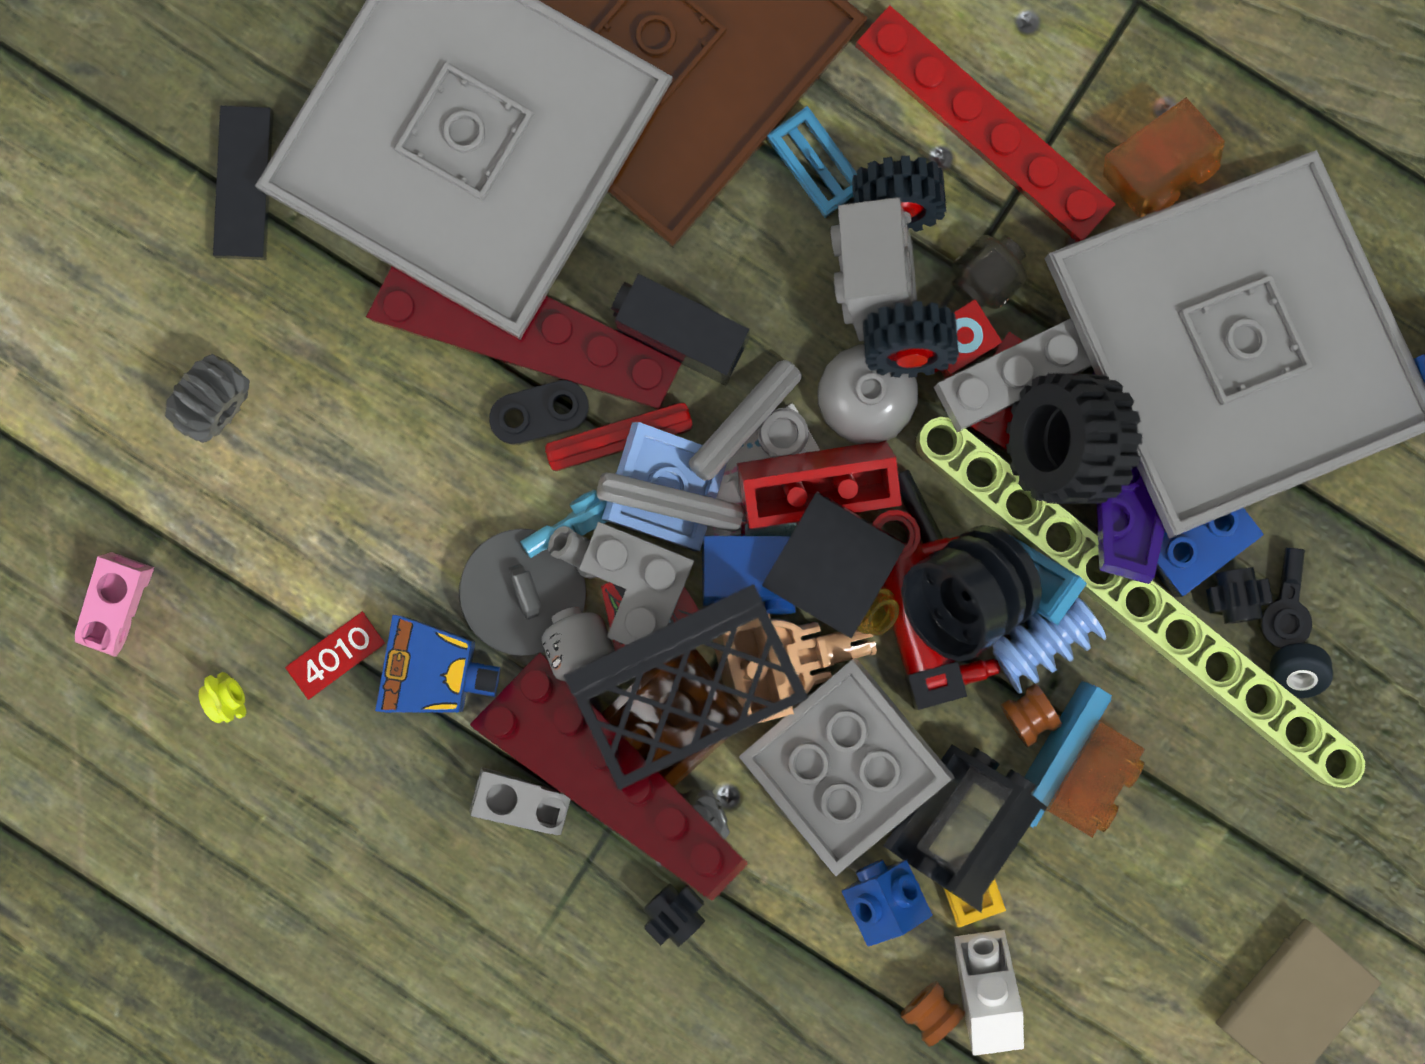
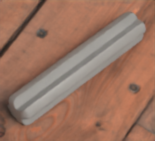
(745, 420)
(670, 501)

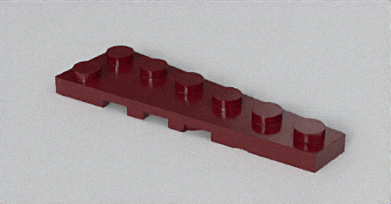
(555, 343)
(547, 733)

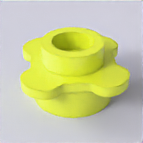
(222, 698)

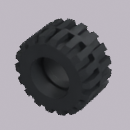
(1073, 438)

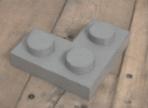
(648, 574)

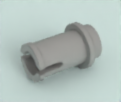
(569, 547)

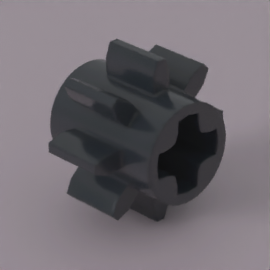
(1239, 595)
(674, 915)

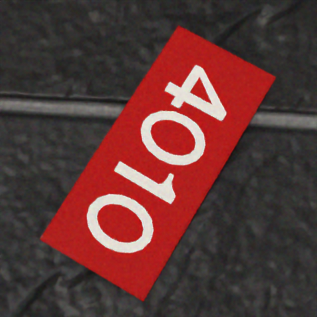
(335, 655)

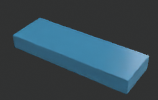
(1066, 742)

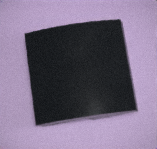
(834, 564)

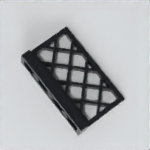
(664, 646)

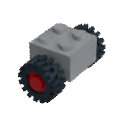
(879, 271)

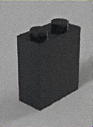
(680, 328)

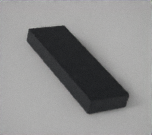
(239, 205)

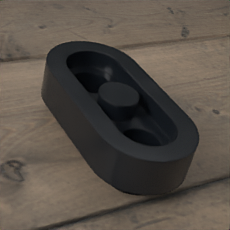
(539, 413)

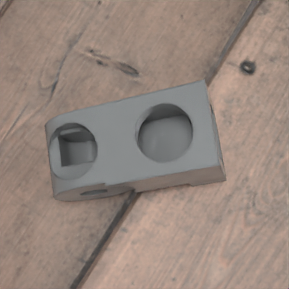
(519, 803)

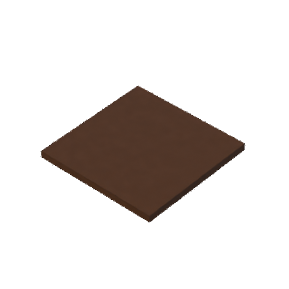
(732, 84)

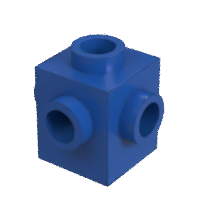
(886, 901)

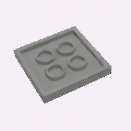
(846, 766)

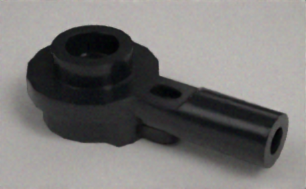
(1287, 619)

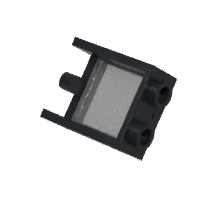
(968, 825)

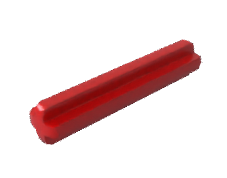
(612, 437)

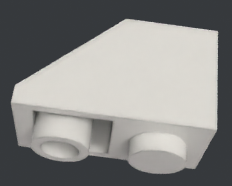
(989, 992)

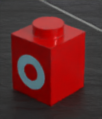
(974, 336)

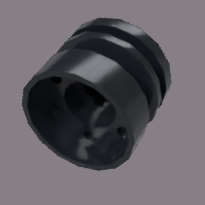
(971, 592)

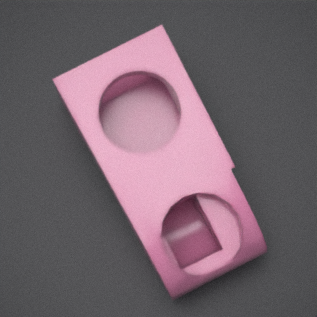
(111, 602)

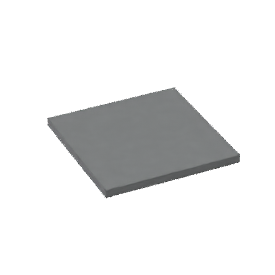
(466, 144)
(1243, 341)

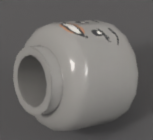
(575, 640)

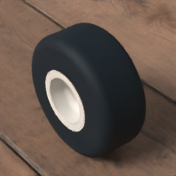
(1302, 669)

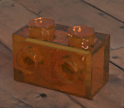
(1164, 159)
(1096, 779)

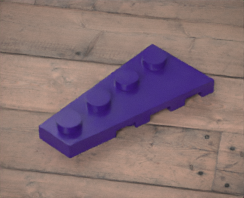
(1130, 532)

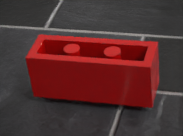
(853, 476)

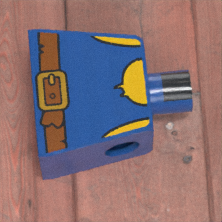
(430, 670)

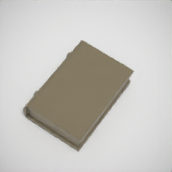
(1298, 999)

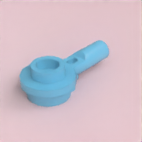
(585, 515)

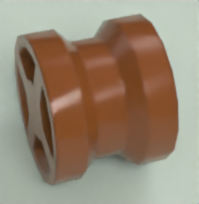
(1031, 715)
(933, 1014)

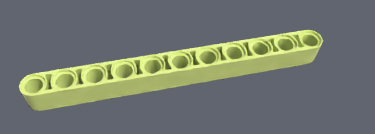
(1163, 609)

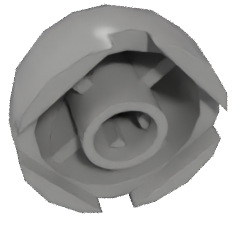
(864, 403)

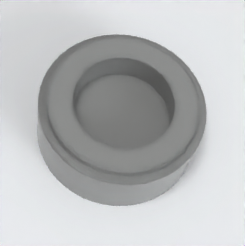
(783, 433)

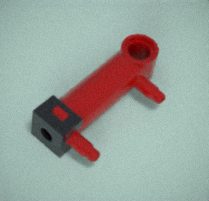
(928, 674)

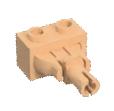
(804, 654)

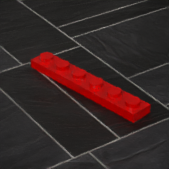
(984, 124)

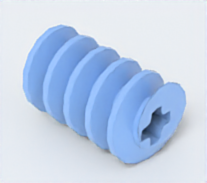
(1043, 640)

